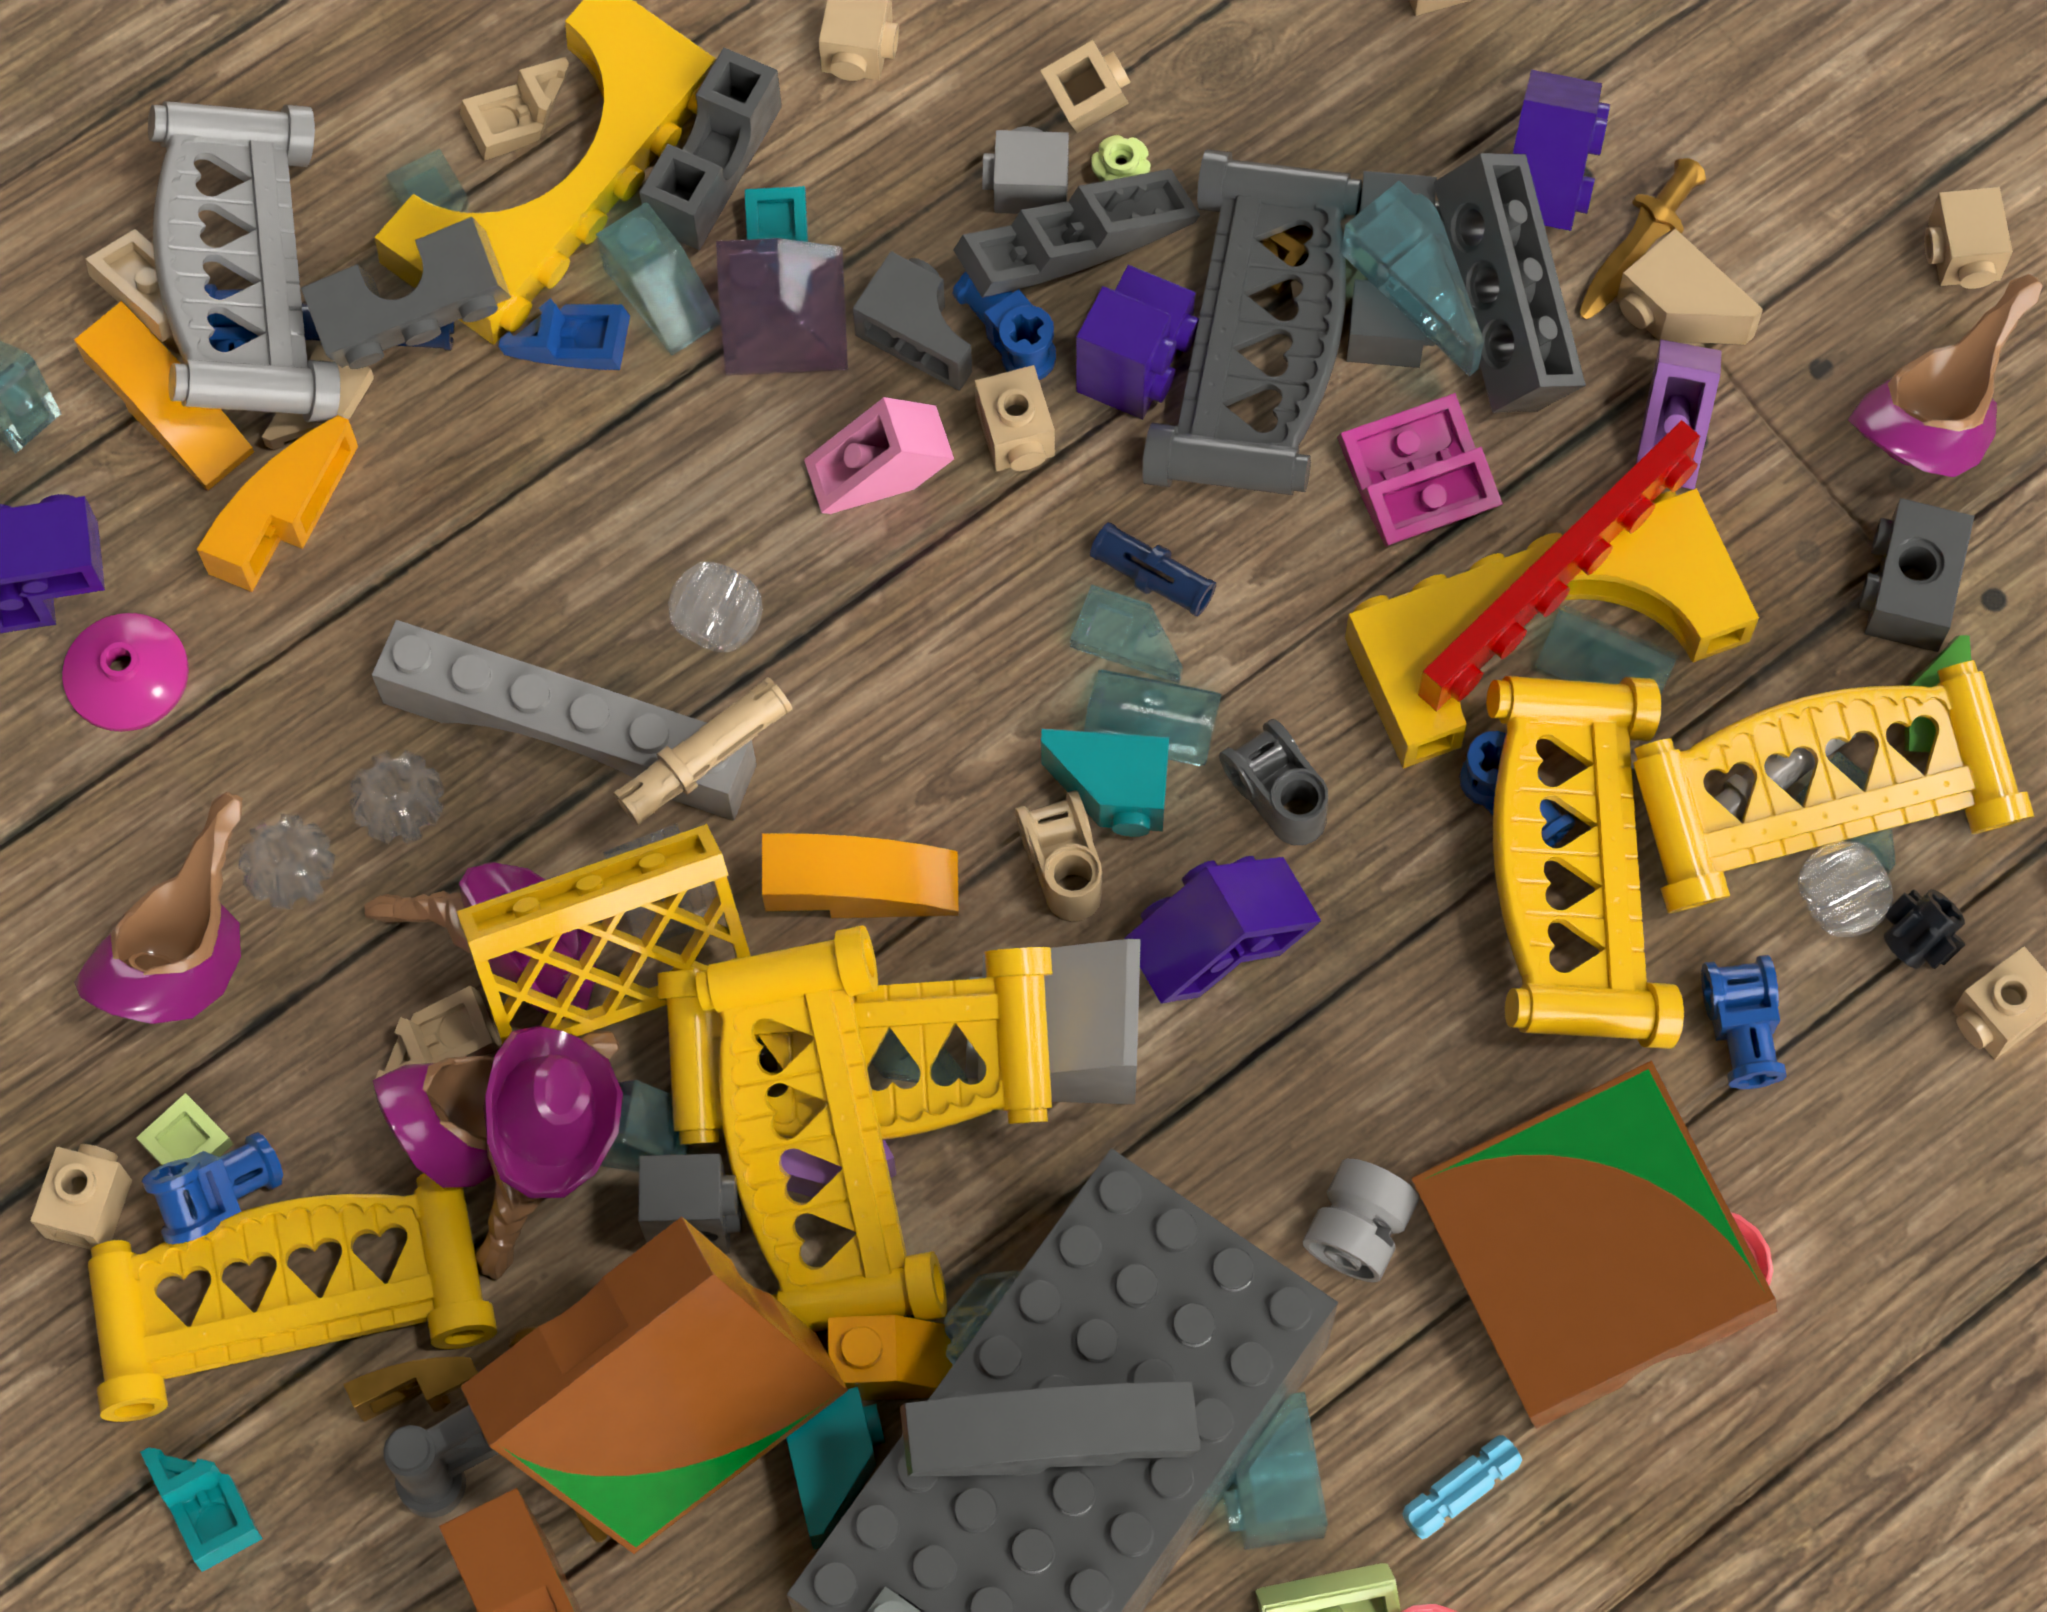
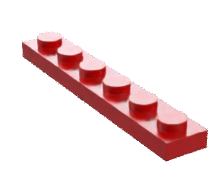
(1545, 582)

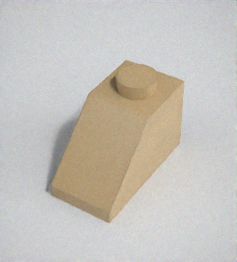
(1686, 297)

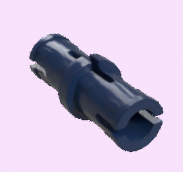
(1117, 550)

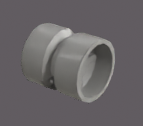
(1363, 1215)

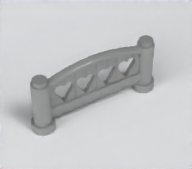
(257, 148)

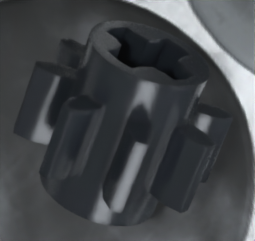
(1924, 929)

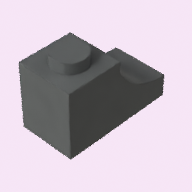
(905, 319)

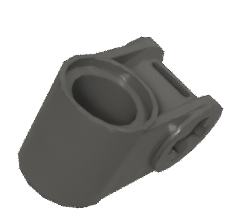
(1274, 772)

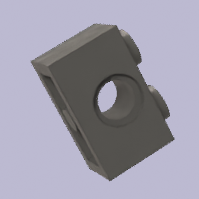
(1935, 544)
(692, 1189)

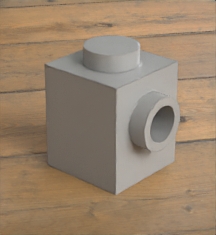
(1027, 169)

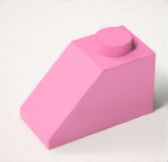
(879, 455)

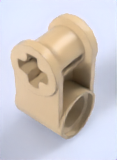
(1059, 846)

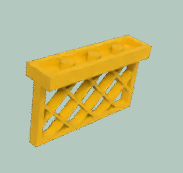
(579, 902)

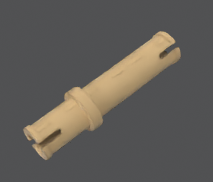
(692, 759)

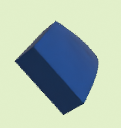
(572, 336)

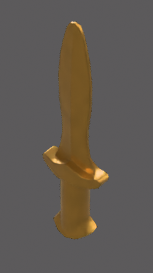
(1654, 220)

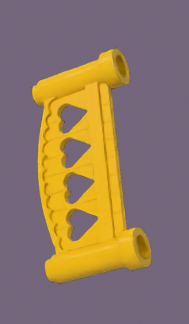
(1703, 839)
(1611, 989)
(813, 993)
(997, 1014)
(148, 1343)

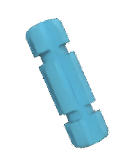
(1462, 1486)

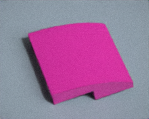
(1419, 470)

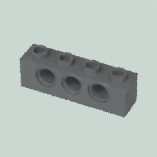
(1510, 282)

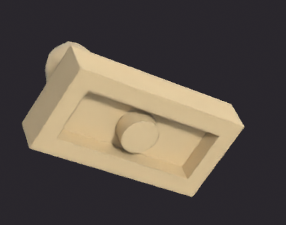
(129, 276)

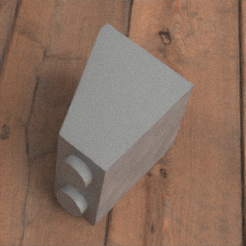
(1089, 1023)

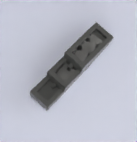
(1076, 234)
(1049, 1429)

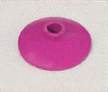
(130, 696)

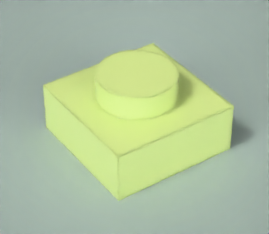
(183, 1133)

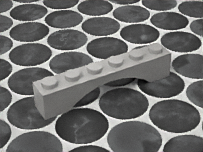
(483, 688)

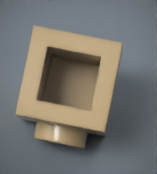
(857, 38)
(1087, 85)
(1968, 237)
(1015, 419)
(2004, 1004)
(81, 1196)

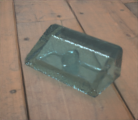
(1598, 652)
(1157, 709)

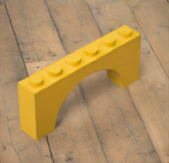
(648, 94)
(1665, 569)

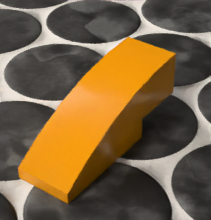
(138, 371)
(278, 504)
(858, 876)

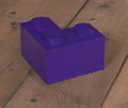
(1557, 132)
(1132, 341)
(46, 555)
(1218, 922)

